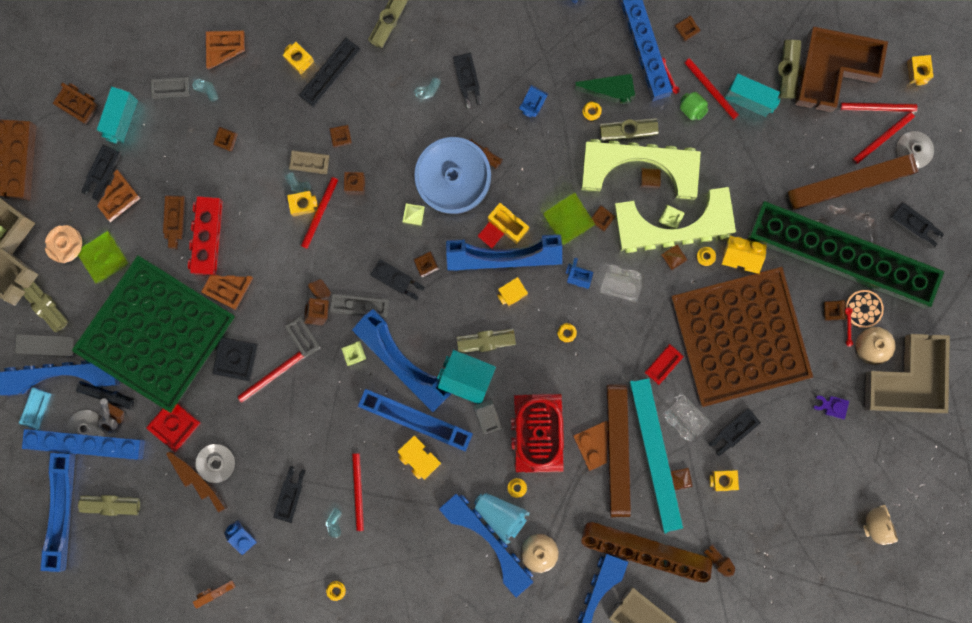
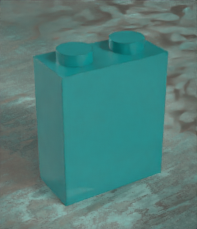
(753, 95)
(117, 115)
(466, 376)

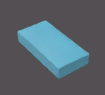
(35, 408)

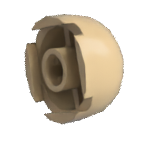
(875, 345)
(880, 526)
(539, 553)

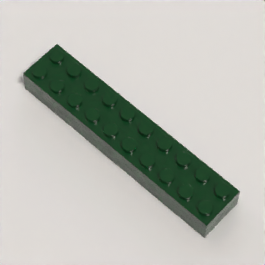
(846, 255)

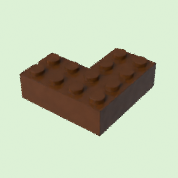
(830, 58)
(16, 158)

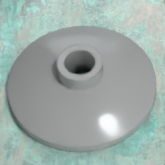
(914, 138)
(89, 419)
(215, 453)

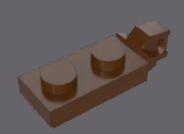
(173, 219)

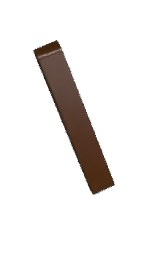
(852, 181)
(618, 450)
(647, 552)

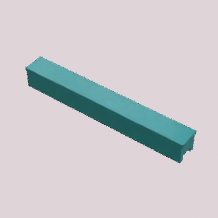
(655, 455)

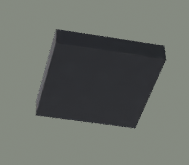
(235, 359)

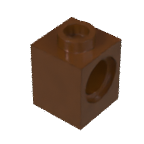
(354, 183)
(316, 311)

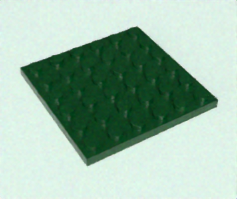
(153, 334)

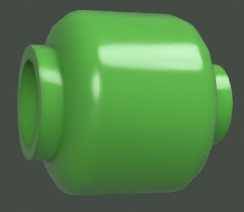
(693, 106)

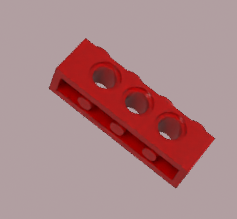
(211, 245)

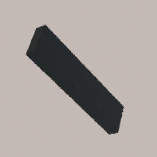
(329, 72)

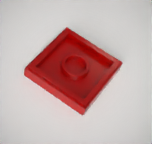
(173, 427)

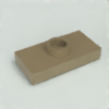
(309, 162)

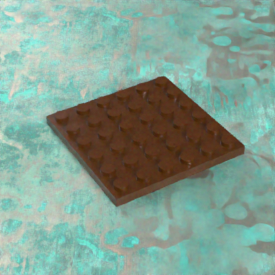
(741, 337)

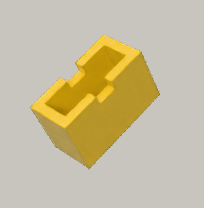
(508, 223)
(744, 253)
(422, 463)

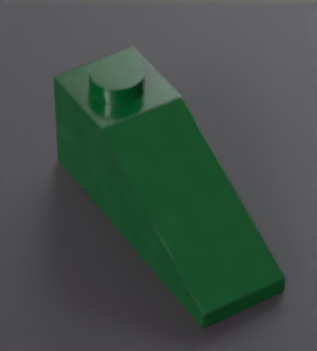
(613, 88)

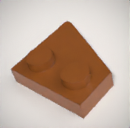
(223, 46)
(117, 197)
(227, 289)
(593, 445)
(208, 595)

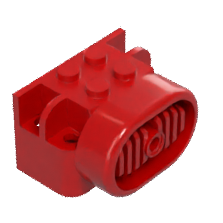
(536, 452)

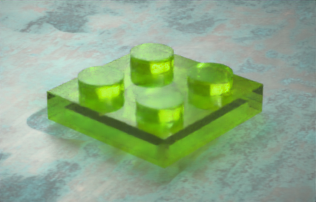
(569, 218)
(102, 257)

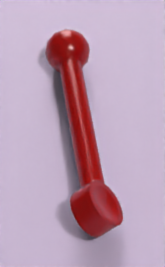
(676, 89)
(849, 311)

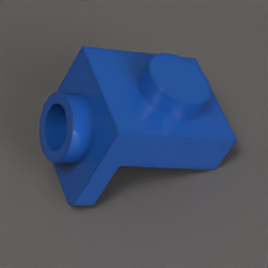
(533, 101)
(579, 276)
(239, 537)

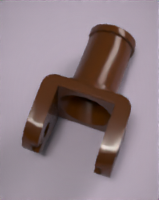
(722, 563)

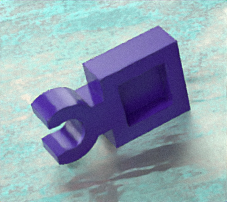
(834, 406)

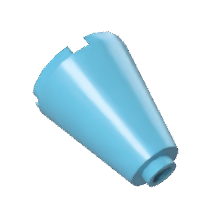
(501, 516)

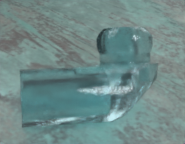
(205, 87)
(427, 91)
(297, 186)
(332, 523)

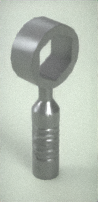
(107, 423)

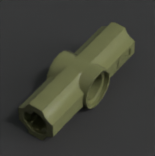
(382, 29)
(790, 57)
(641, 128)
(45, 307)
(486, 341)
(109, 505)

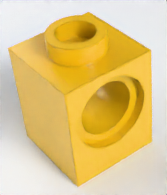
(923, 62)
(300, 65)
(294, 199)
(512, 292)
(732, 484)

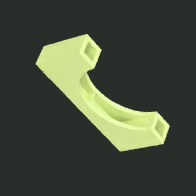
(680, 165)
(638, 233)

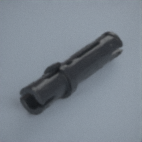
(113, 398)

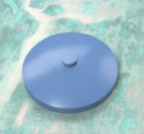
(452, 175)

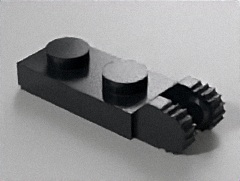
(467, 77)
(101, 170)
(915, 224)
(395, 279)
(736, 431)
(289, 497)

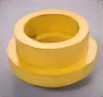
(595, 106)
(704, 262)
(571, 328)
(523, 487)
(329, 590)

